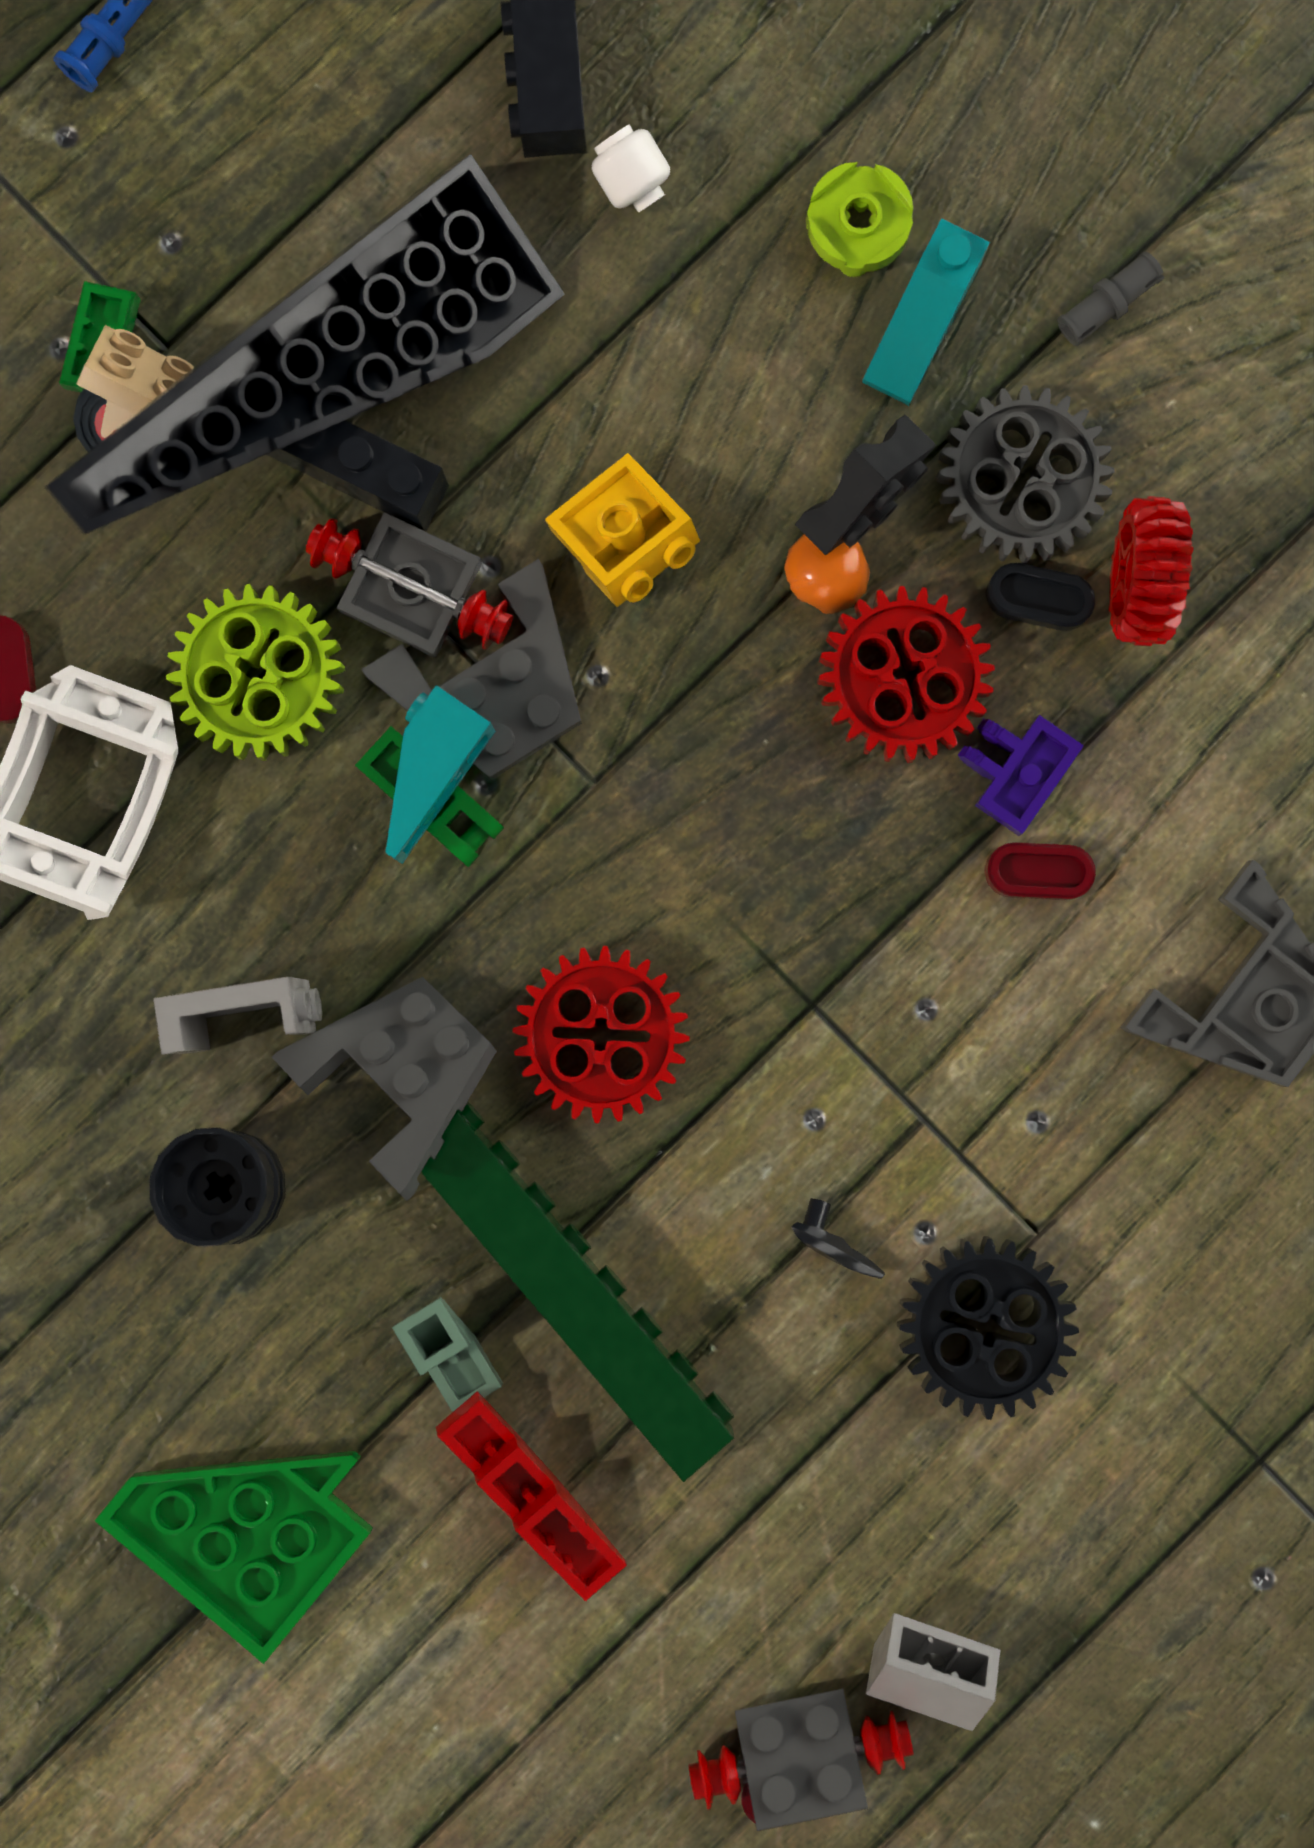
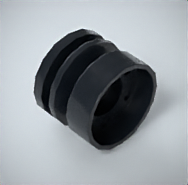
(187, 1183)

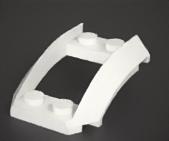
(113, 714)

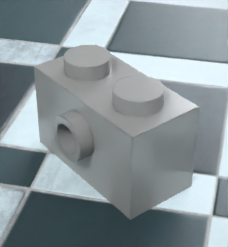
(933, 1672)

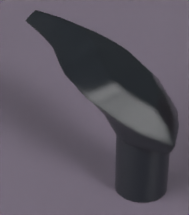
(833, 1247)

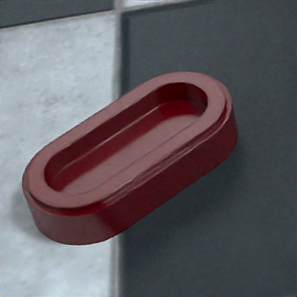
(15, 668)
(1040, 871)

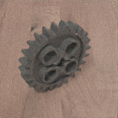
(1066, 497)

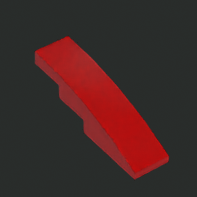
(531, 1496)

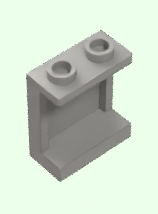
(183, 1016)

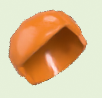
(829, 580)

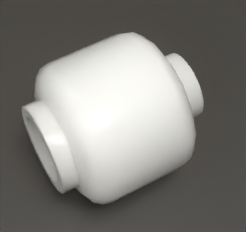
(630, 168)

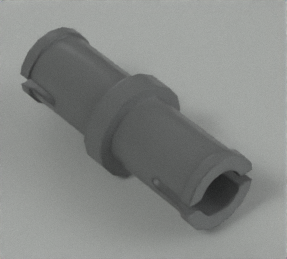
(1110, 298)

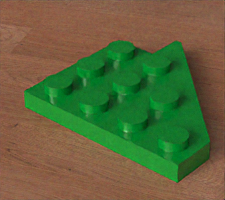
(242, 1538)

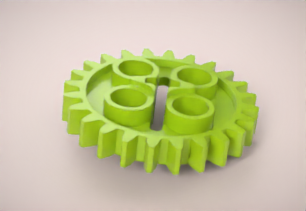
(211, 653)

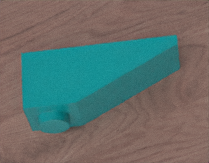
(926, 311)
(433, 760)

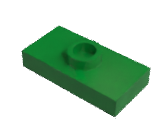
(97, 307)

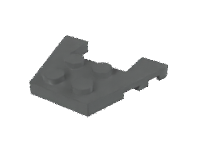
(516, 688)
(1266, 1008)
(417, 1054)

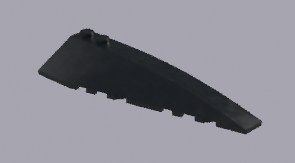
(387, 314)

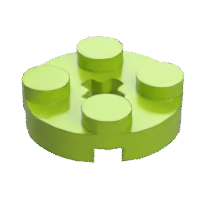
(861, 188)

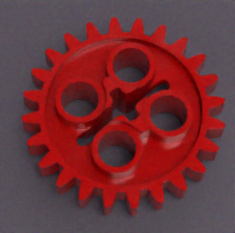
(952, 661)
(599, 1084)

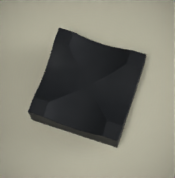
(868, 486)

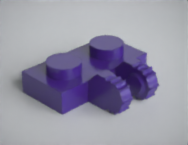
(1028, 773)

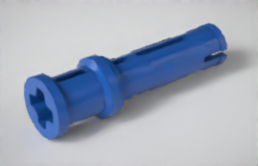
(101, 36)

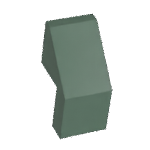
(449, 1352)

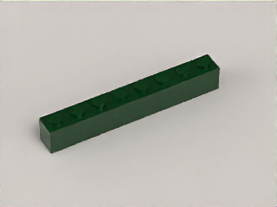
(578, 1297)

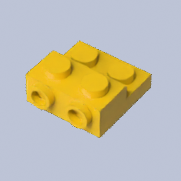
(625, 531)

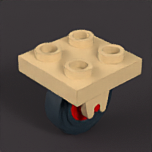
(119, 382)

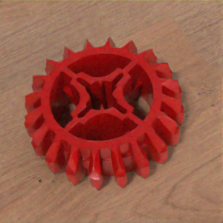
(1150, 571)

